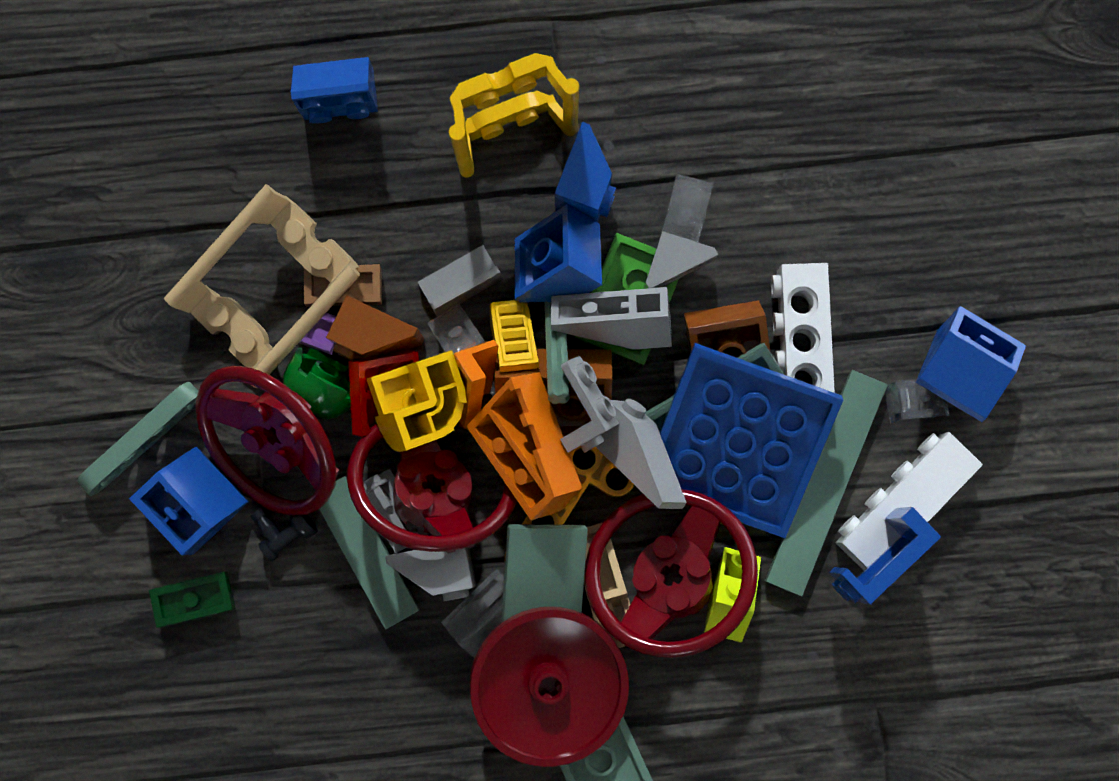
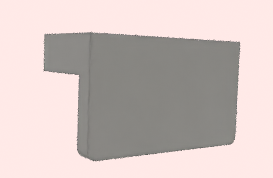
(460, 280)

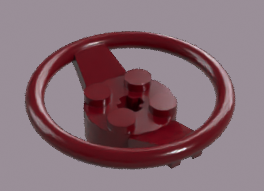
(275, 427)
(441, 513)
(684, 553)

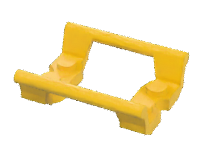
(524, 109)

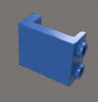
(914, 541)

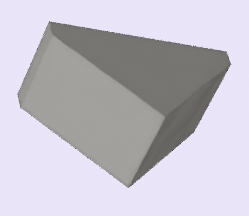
(677, 258)

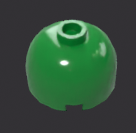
(320, 382)

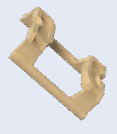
(224, 314)

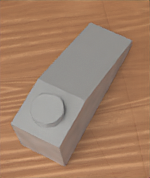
(616, 317)
(641, 455)

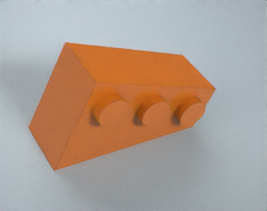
(525, 446)

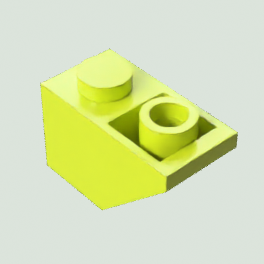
(726, 591)

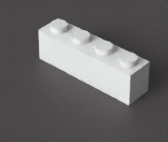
(923, 485)

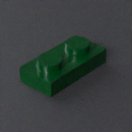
(192, 599)

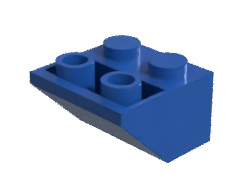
(334, 89)
(970, 363)
(189, 501)

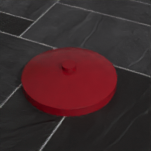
(549, 686)

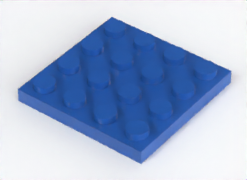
(747, 436)

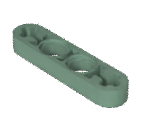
(138, 439)

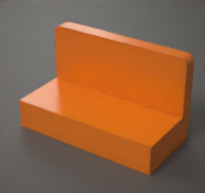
(477, 373)

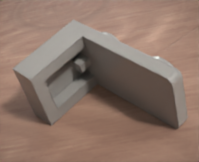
(597, 406)

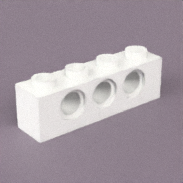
(812, 283)

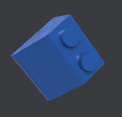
(586, 178)
(558, 257)

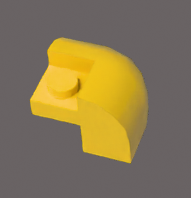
(418, 401)

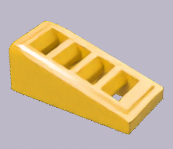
(513, 333)

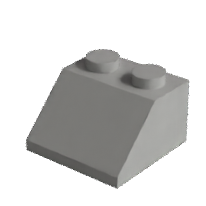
(437, 571)

